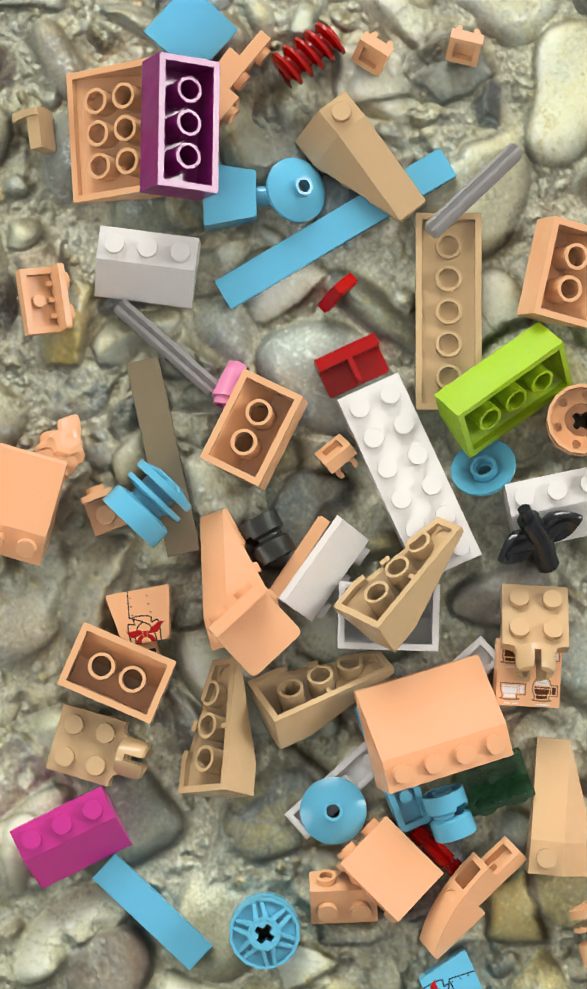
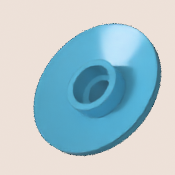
(285, 194)
(495, 459)
(333, 792)

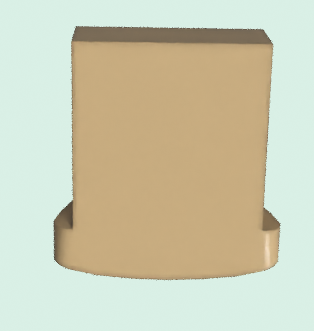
(40, 128)

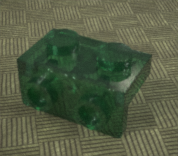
(496, 784)

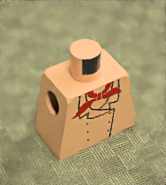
(143, 615)

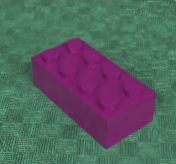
(179, 126)

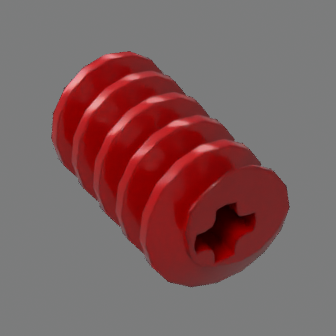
(307, 53)

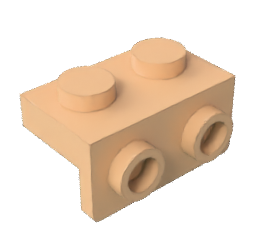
(45, 300)
(339, 899)

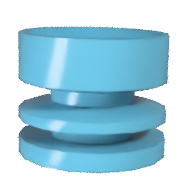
(148, 503)
(257, 911)

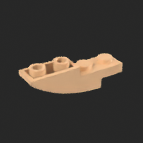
(235, 74)
(459, 900)

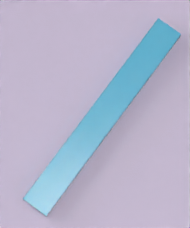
(323, 236)

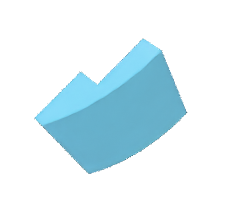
(190, 29)

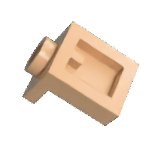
(100, 514)

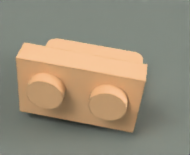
(253, 628)

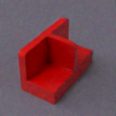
(351, 365)

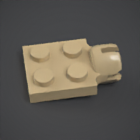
(534, 627)
(96, 747)

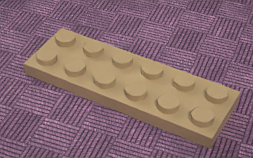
(446, 305)

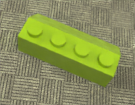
(504, 388)

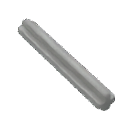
(473, 190)
(166, 347)

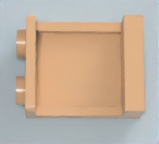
(389, 867)

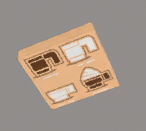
(514, 691)

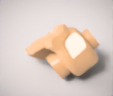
(64, 443)

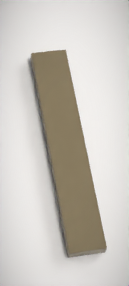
(162, 447)

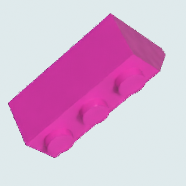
(71, 837)

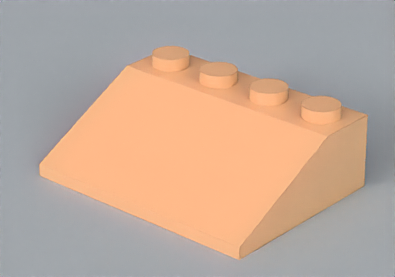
(106, 133)
(28, 502)
(432, 724)

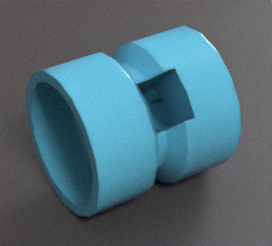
(449, 814)

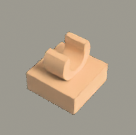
(464, 46)
(372, 53)
(336, 454)

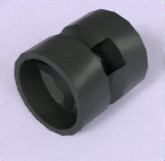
(267, 538)

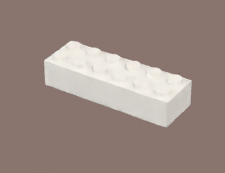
(403, 463)

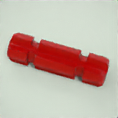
(435, 850)

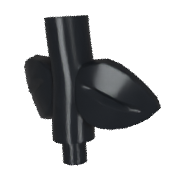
(538, 537)

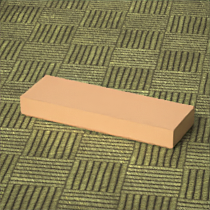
(300, 555)

